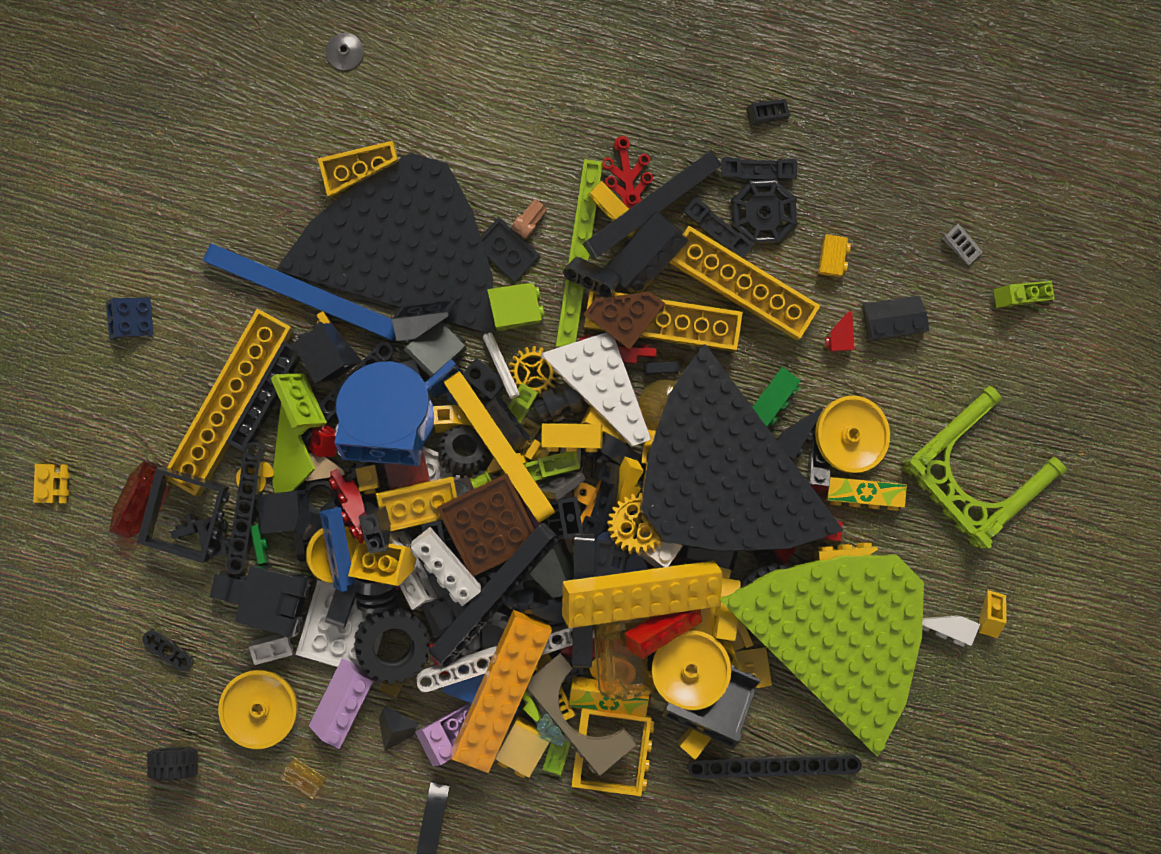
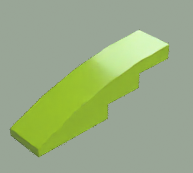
(552, 466)

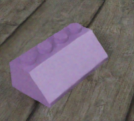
(341, 703)

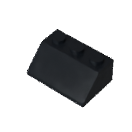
(895, 318)

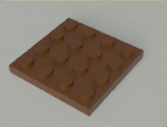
(487, 523)

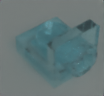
(549, 732)

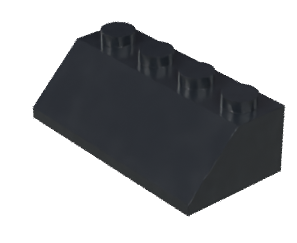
(647, 253)

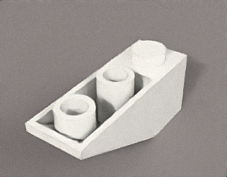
(956, 627)

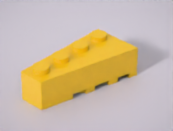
(353, 166)

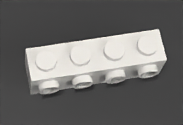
(445, 566)

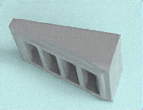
(967, 240)

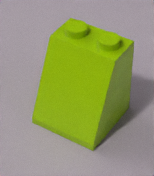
(515, 306)

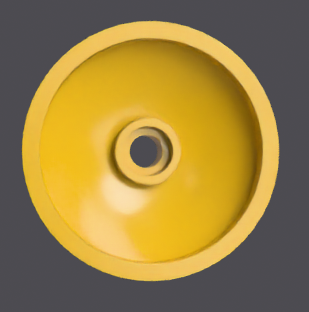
(317, 554)

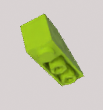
(1023, 293)

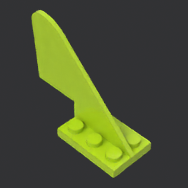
(297, 414)

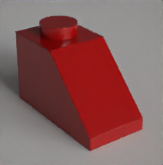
(841, 335)

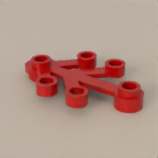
(626, 175)

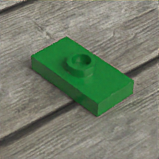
(260, 544)

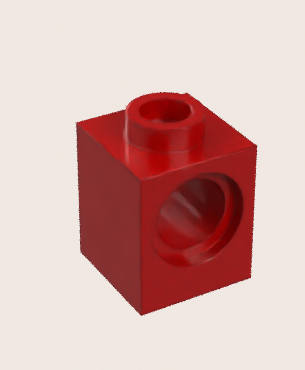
(323, 442)

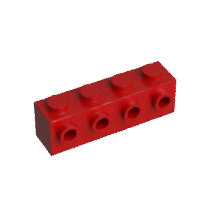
(659, 631)

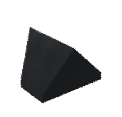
(395, 727)

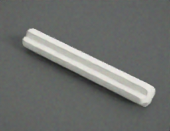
(501, 365)

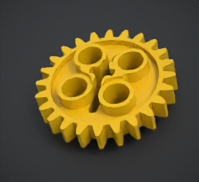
(622, 520)

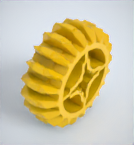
(520, 362)

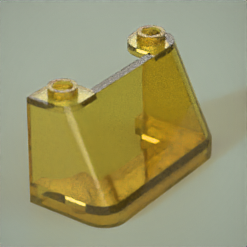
(619, 670)

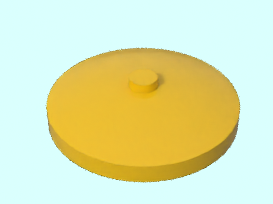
(852, 434)
(691, 671)
(258, 709)

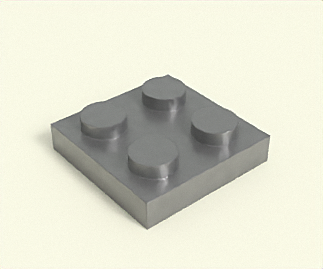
(559, 486)

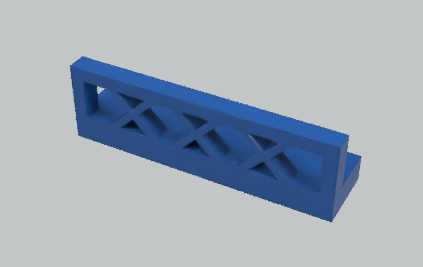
(336, 548)

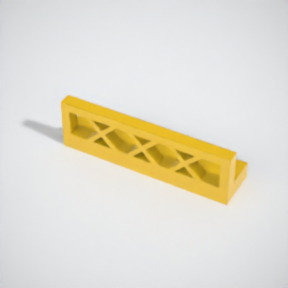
(609, 203)

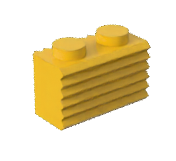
(833, 256)

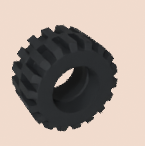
(458, 464)
(172, 763)

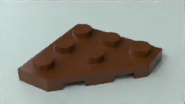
(625, 315)

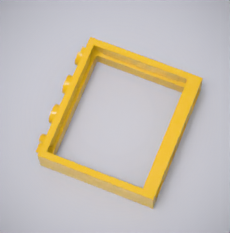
(643, 765)

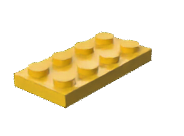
(416, 503)

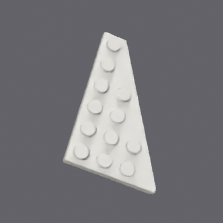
(600, 377)

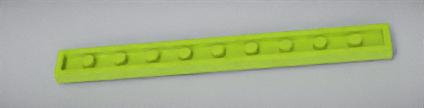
(582, 232)

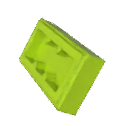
(556, 758)

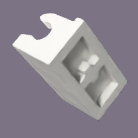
(270, 648)

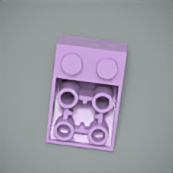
(441, 734)

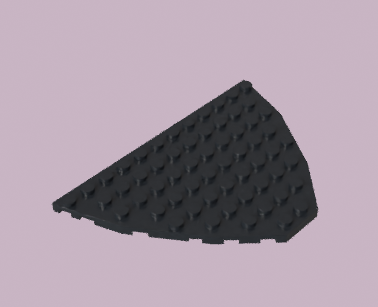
(401, 243)
(722, 475)

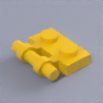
(45, 483)

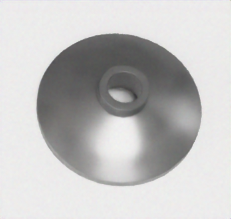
(344, 60)

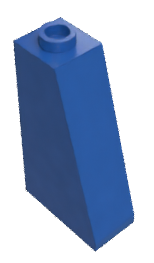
(467, 688)

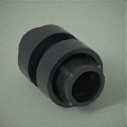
(556, 404)

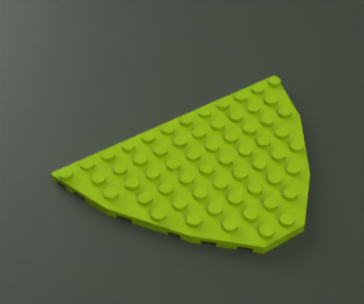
(844, 632)

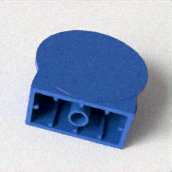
(384, 415)

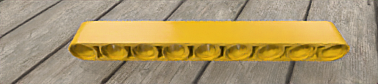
(499, 447)

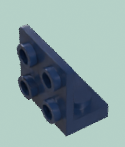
(129, 317)

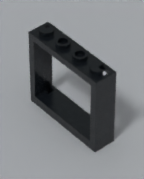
(153, 507)

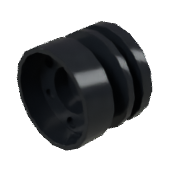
(374, 596)

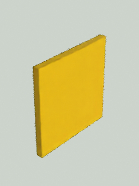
(755, 662)

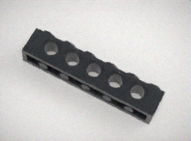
(263, 398)

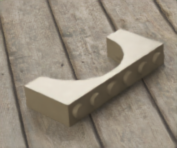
(598, 751)

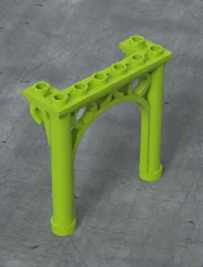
(922, 461)

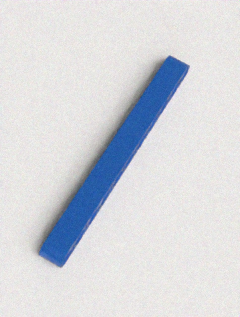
(300, 291)

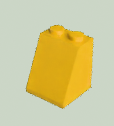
(521, 748)

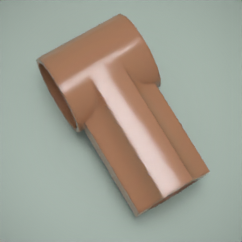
(525, 223)

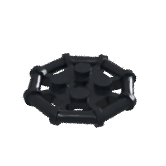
(772, 204)

